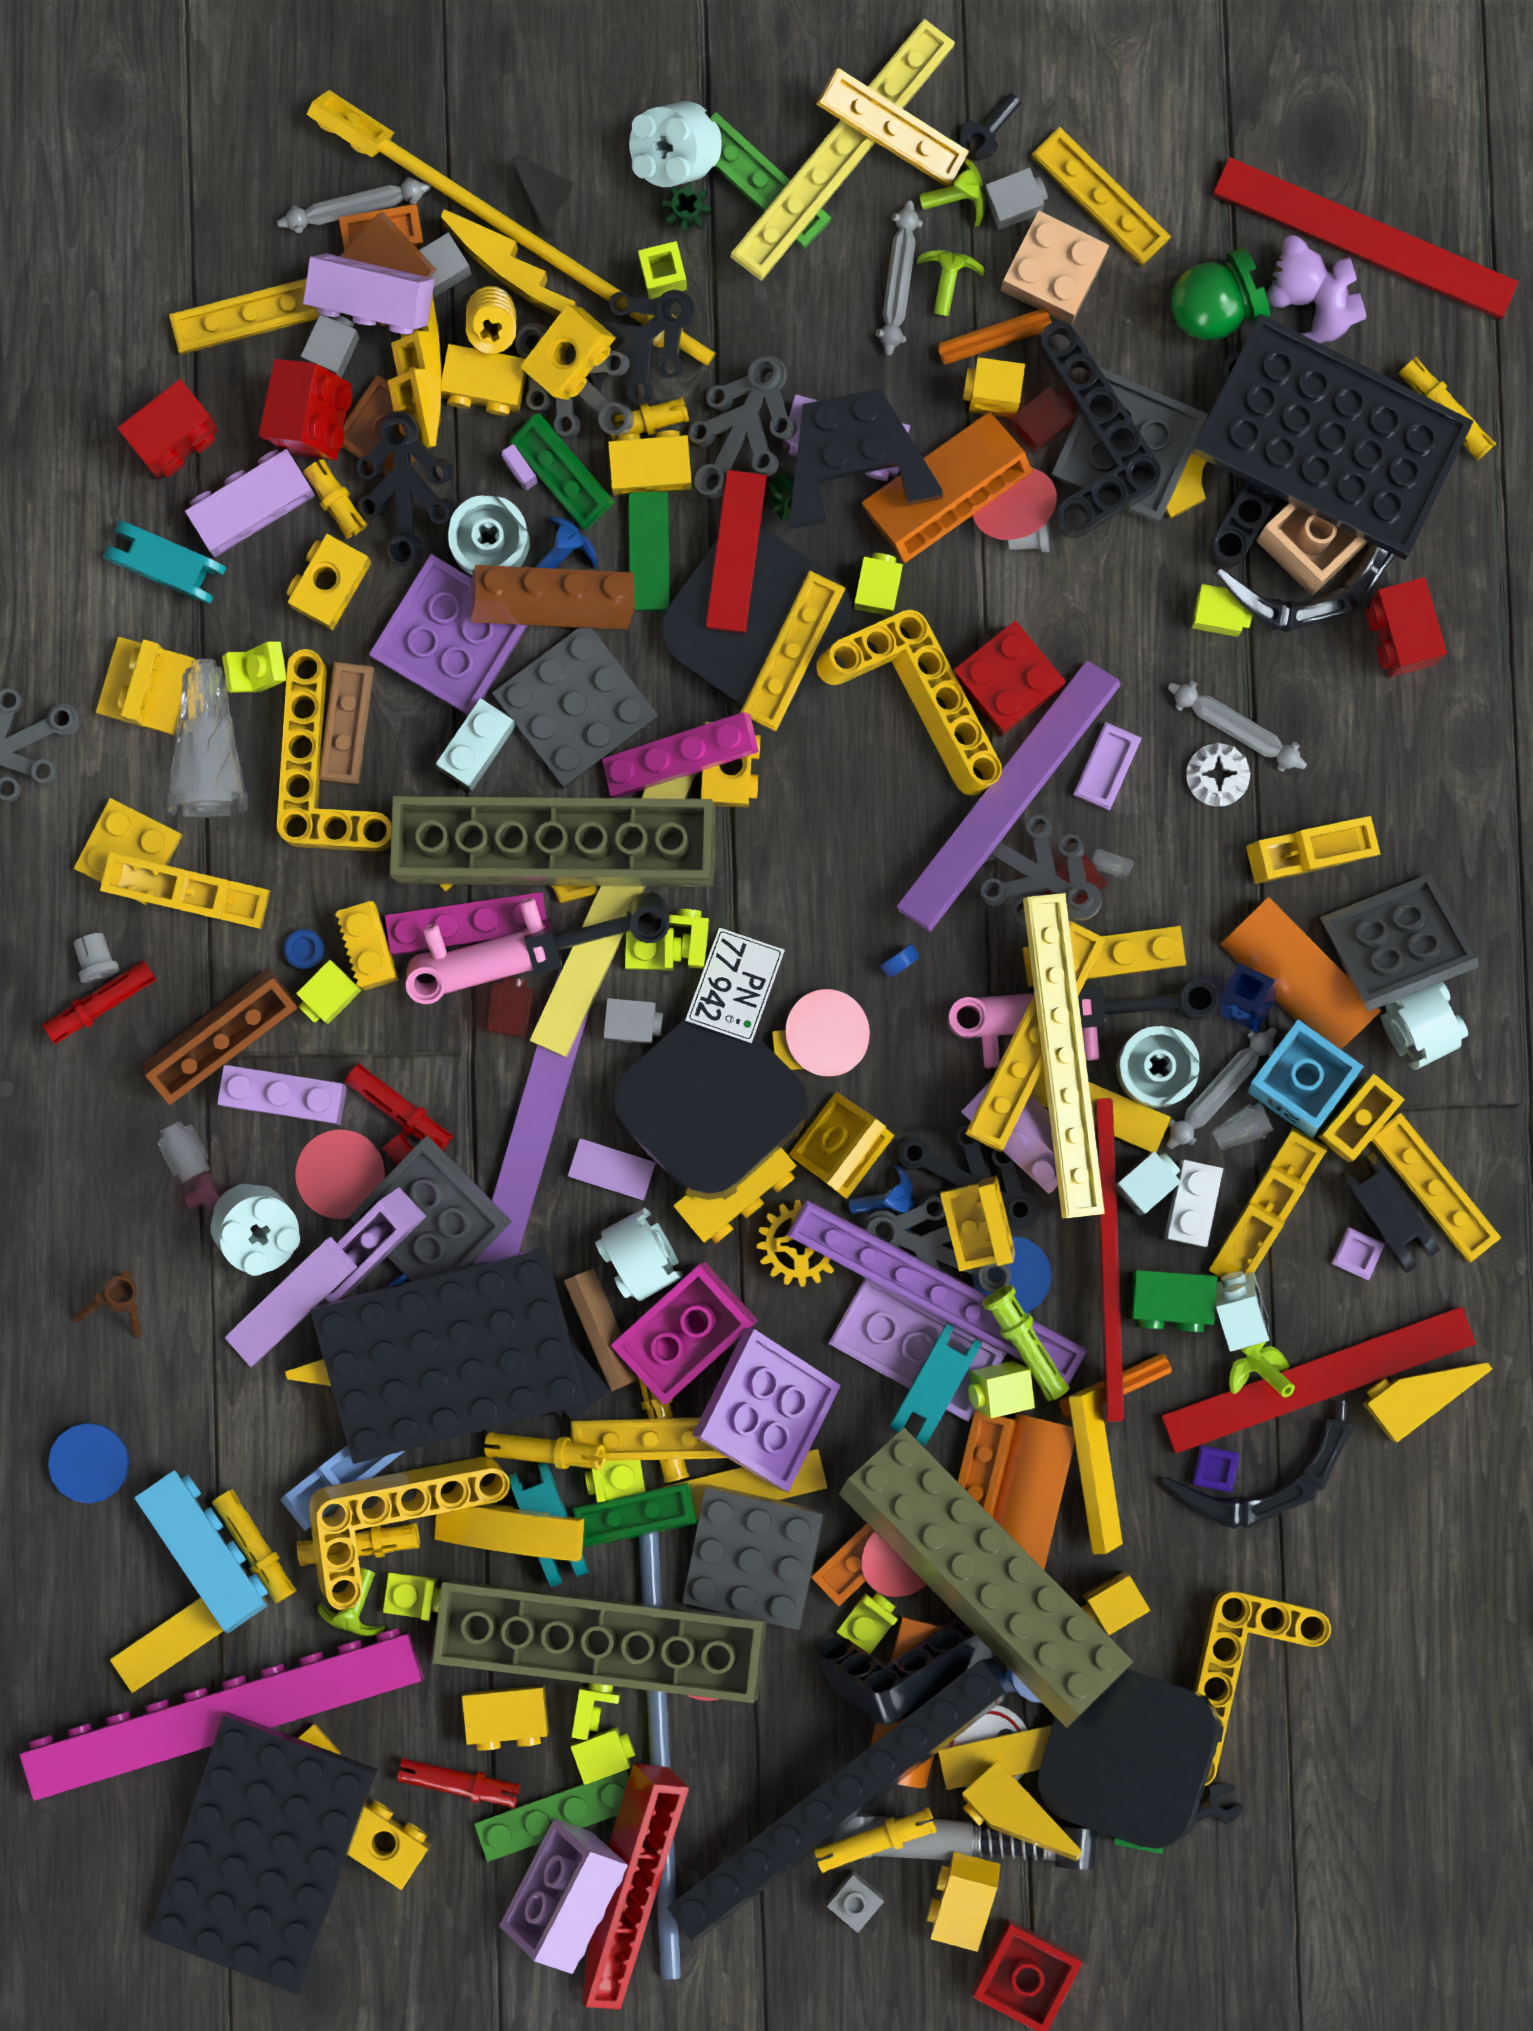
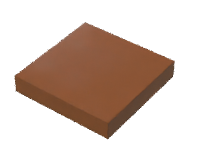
(387, 246)
(365, 422)

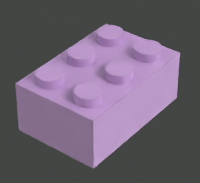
(563, 1896)

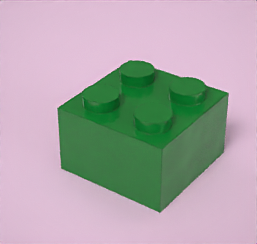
(1172, 1298)

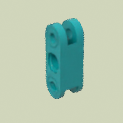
(163, 562)
(935, 1385)
(545, 1498)

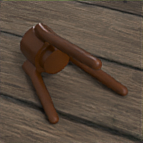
(117, 1297)

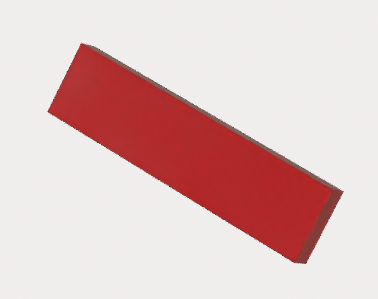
(736, 551)

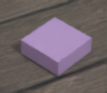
(519, 467)
(1357, 1253)

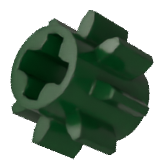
(684, 218)
(782, 495)

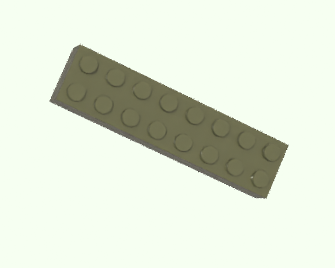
(553, 841)
(985, 1577)
(600, 1641)

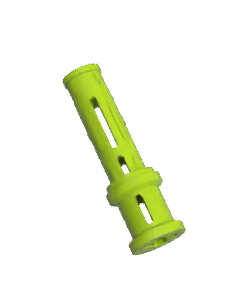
(1017, 1327)

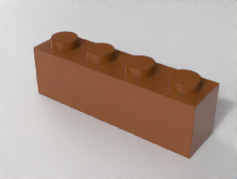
(551, 597)
(219, 1036)

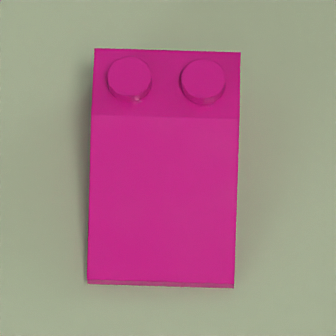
(684, 1332)

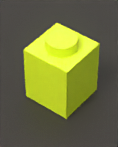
(662, 269)
(878, 584)
(1219, 612)
(327, 993)
(1001, 1389)
(603, 1755)

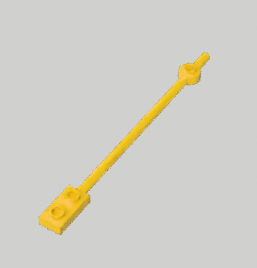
(371, 137)

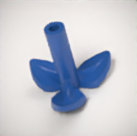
(566, 540)
(897, 1198)

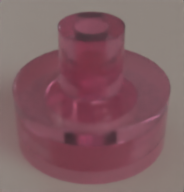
(205, 1192)

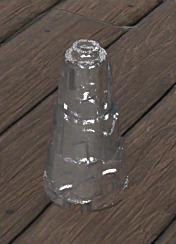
(205, 761)

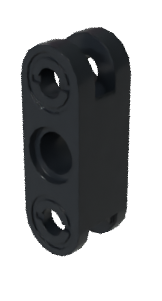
(1389, 1213)

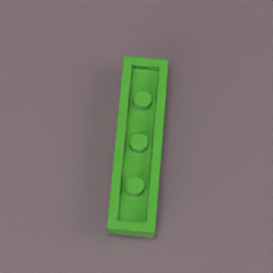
(758, 176)
(529, 1823)

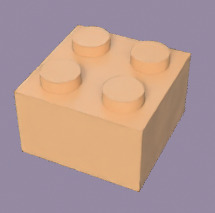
(1054, 267)
(1308, 546)

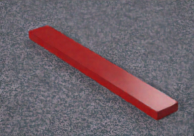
(1365, 238)
(1109, 1263)
(1319, 1379)

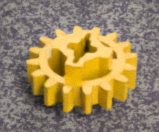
(772, 1245)

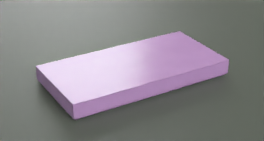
(899, 1335)

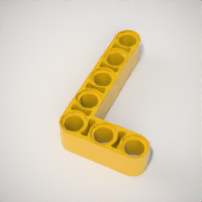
(922, 690)
(309, 768)
(388, 1510)
(1237, 1630)

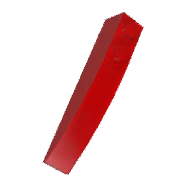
(643, 1842)

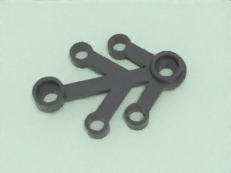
(564, 408)
(743, 422)
(28, 736)
(1043, 875)
(929, 1246)

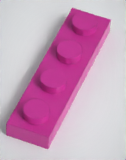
(680, 755)
(459, 923)

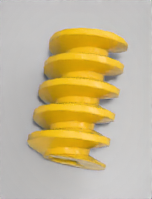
(491, 319)

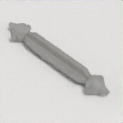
(357, 203)
(899, 278)
(1237, 726)
(1221, 1088)

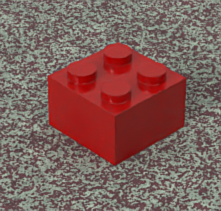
(305, 409)
(169, 430)
(1405, 627)
(1008, 678)
(1026, 1976)

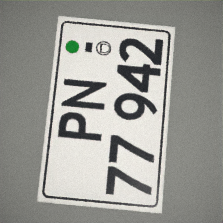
(735, 985)

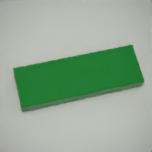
(562, 471)
(649, 550)
(637, 1515)

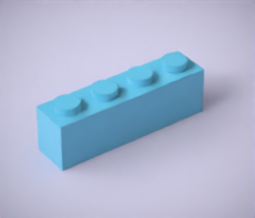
(201, 1550)

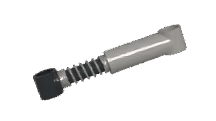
(973, 1841)

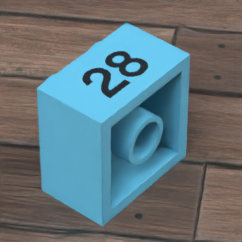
(1305, 1079)

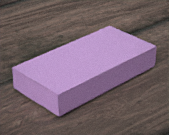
(1107, 766)
(611, 1169)

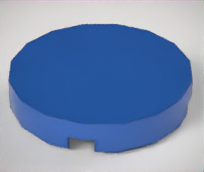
(1029, 1274)
(89, 1463)

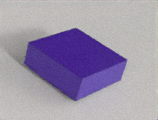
(1215, 1468)

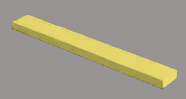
(837, 155)
(590, 961)
(1063, 1055)

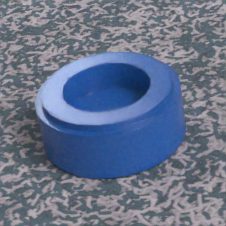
(304, 949)
(899, 960)

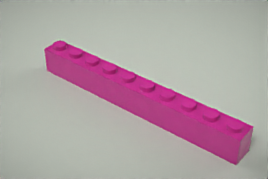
(193, 1724)

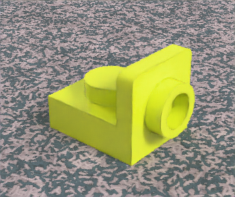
(254, 669)
(693, 944)
(653, 955)
(616, 1480)
(411, 1596)
(868, 1621)
(587, 1715)

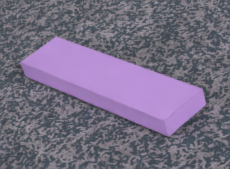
(291, 1301)

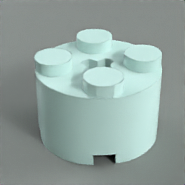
(674, 144)
(488, 515)
(1424, 1025)
(1180, 1071)
(268, 1245)
(639, 1255)

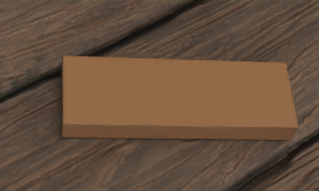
(346, 723)
(599, 1327)

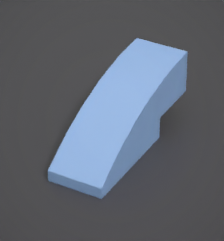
(333, 1472)

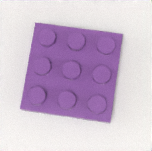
(437, 643)
(766, 1409)

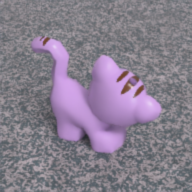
(1302, 278)

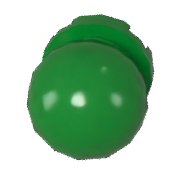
(1216, 297)

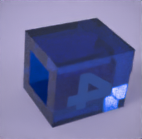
(1248, 997)

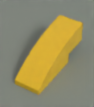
(1312, 849)

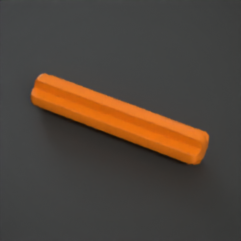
(993, 336)
(1132, 1379)

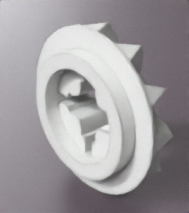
(1206, 788)

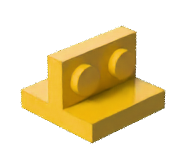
(144, 685)
(841, 1144)
(978, 1224)

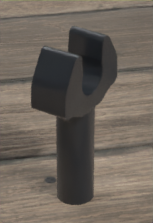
(989, 127)
(1211, 1805)

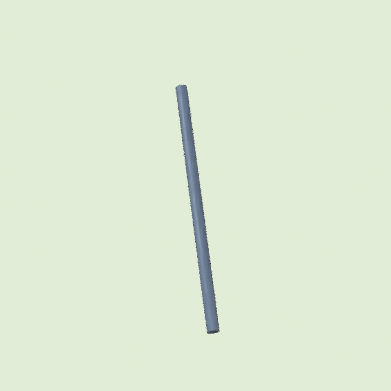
(660, 1756)

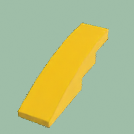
(497, 256)
(419, 378)
(185, 890)
(1269, 1205)
(513, 1531)

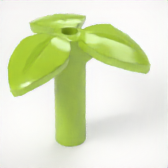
(965, 186)
(950, 265)
(1267, 1363)
(349, 1618)

